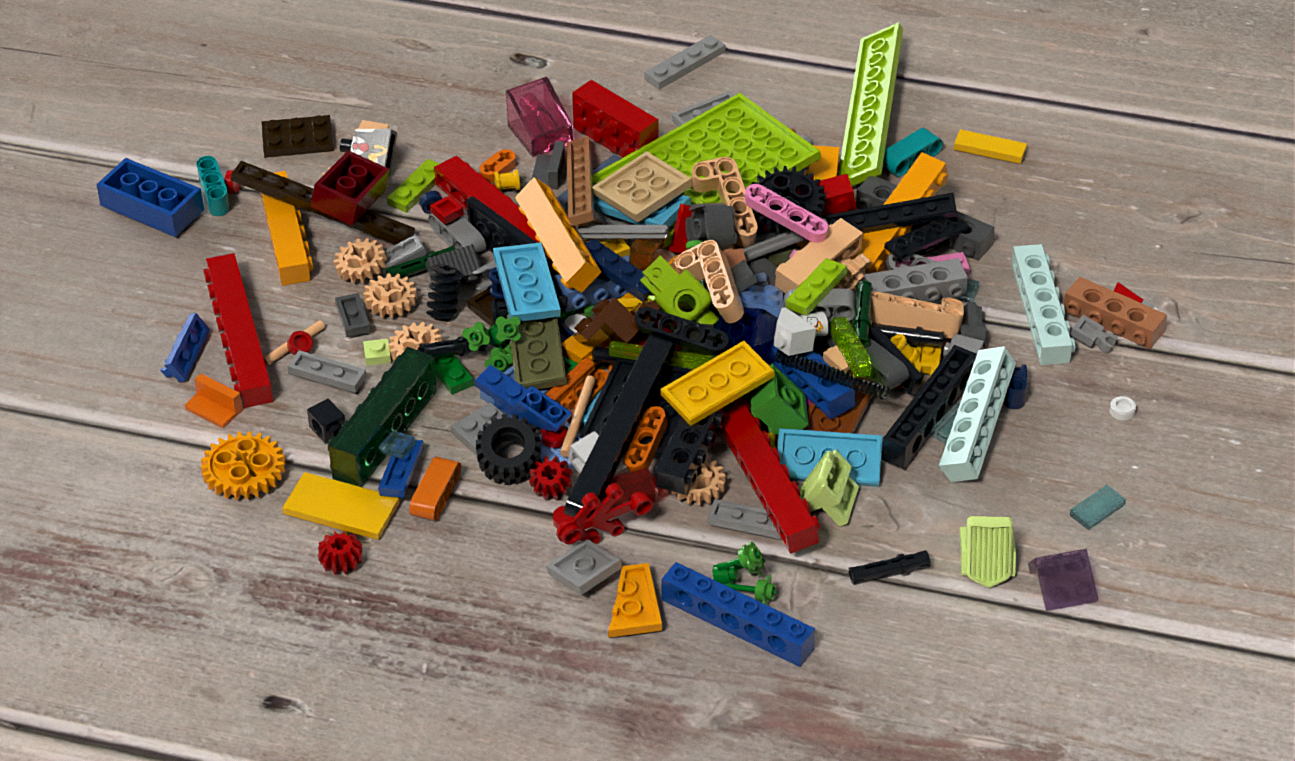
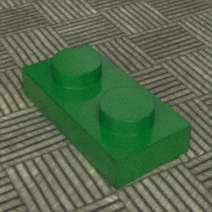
(452, 374)

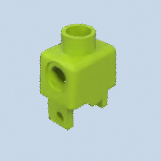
(671, 289)

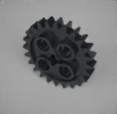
(794, 187)

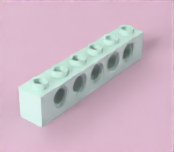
(1042, 305)
(977, 414)

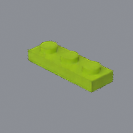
(413, 188)
(816, 286)

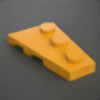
(635, 603)

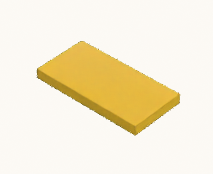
(717, 383)
(340, 505)

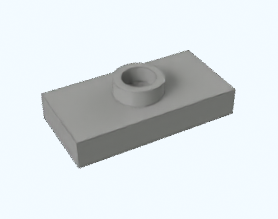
(403, 251)

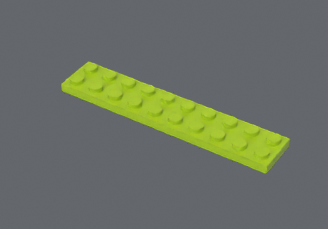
(871, 104)

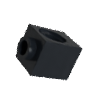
(325, 420)

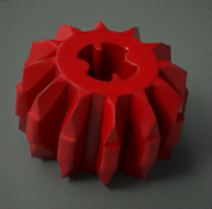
(548, 468)
(340, 552)

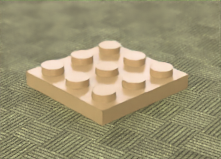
(642, 186)

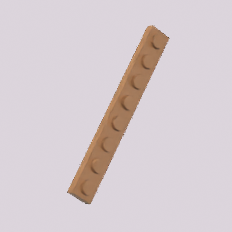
(580, 182)

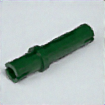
(415, 265)
(861, 322)

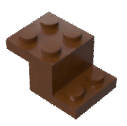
(612, 319)

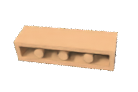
(840, 244)

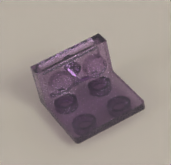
(1065, 579)

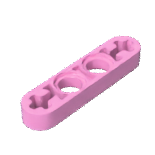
(806, 228)

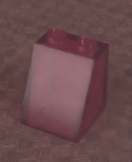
(537, 116)

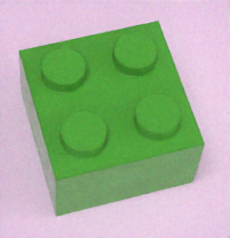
(779, 403)

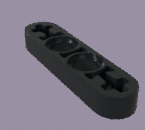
(683, 327)

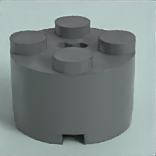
(712, 222)

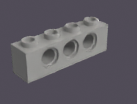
(922, 282)

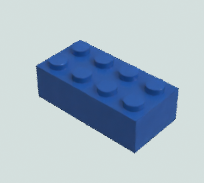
(150, 197)

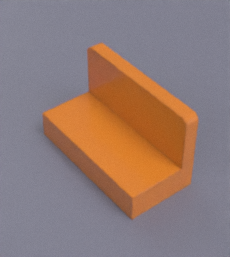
(214, 401)

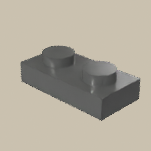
(352, 315)

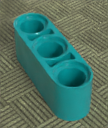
(904, 153)
(212, 186)

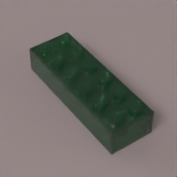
(388, 408)

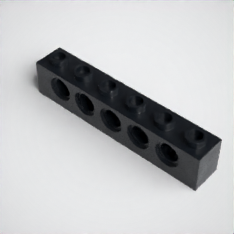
(928, 407)
(688, 451)

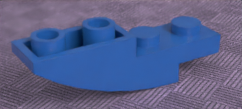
(524, 402)

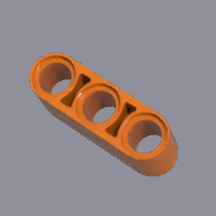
(435, 488)

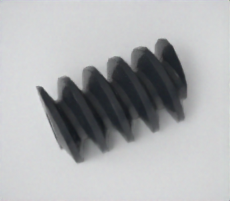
(445, 291)

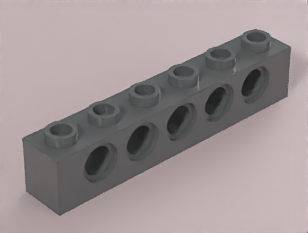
(972, 242)

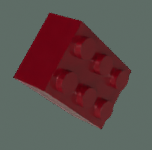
(349, 187)

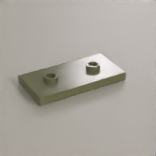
(538, 354)

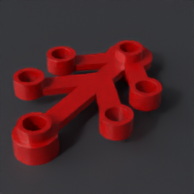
(574, 530)

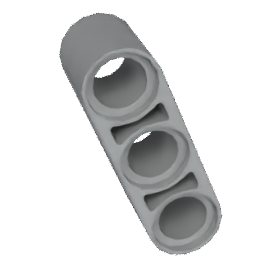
(458, 233)
(835, 304)

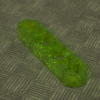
(850, 347)

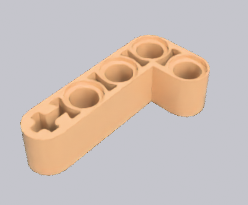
(724, 183)
(710, 263)
(910, 313)

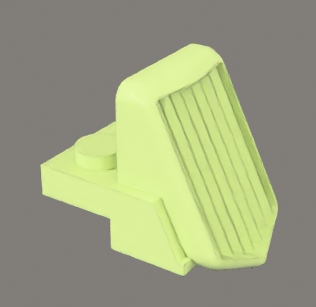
(831, 487)
(987, 550)

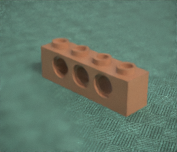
(1115, 312)

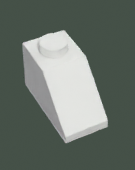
(793, 333)

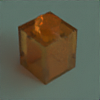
(645, 252)

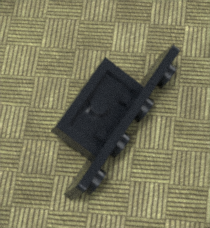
(925, 238)

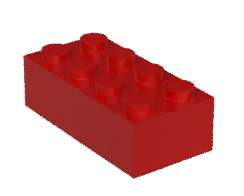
(612, 119)

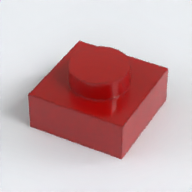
(446, 209)

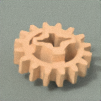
(360, 260)
(855, 272)
(390, 295)
(412, 337)
(708, 484)

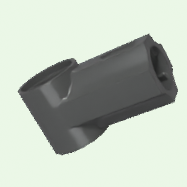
(972, 322)

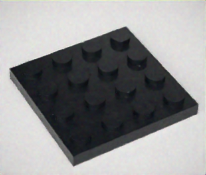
(611, 391)

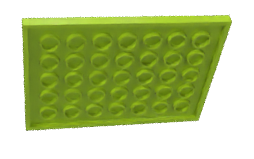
(728, 130)

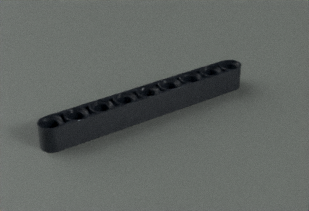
(622, 422)

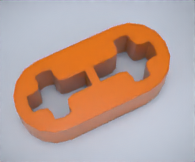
(501, 162)

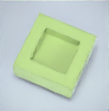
(377, 352)

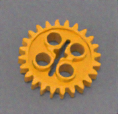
(243, 465)

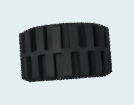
(502, 431)

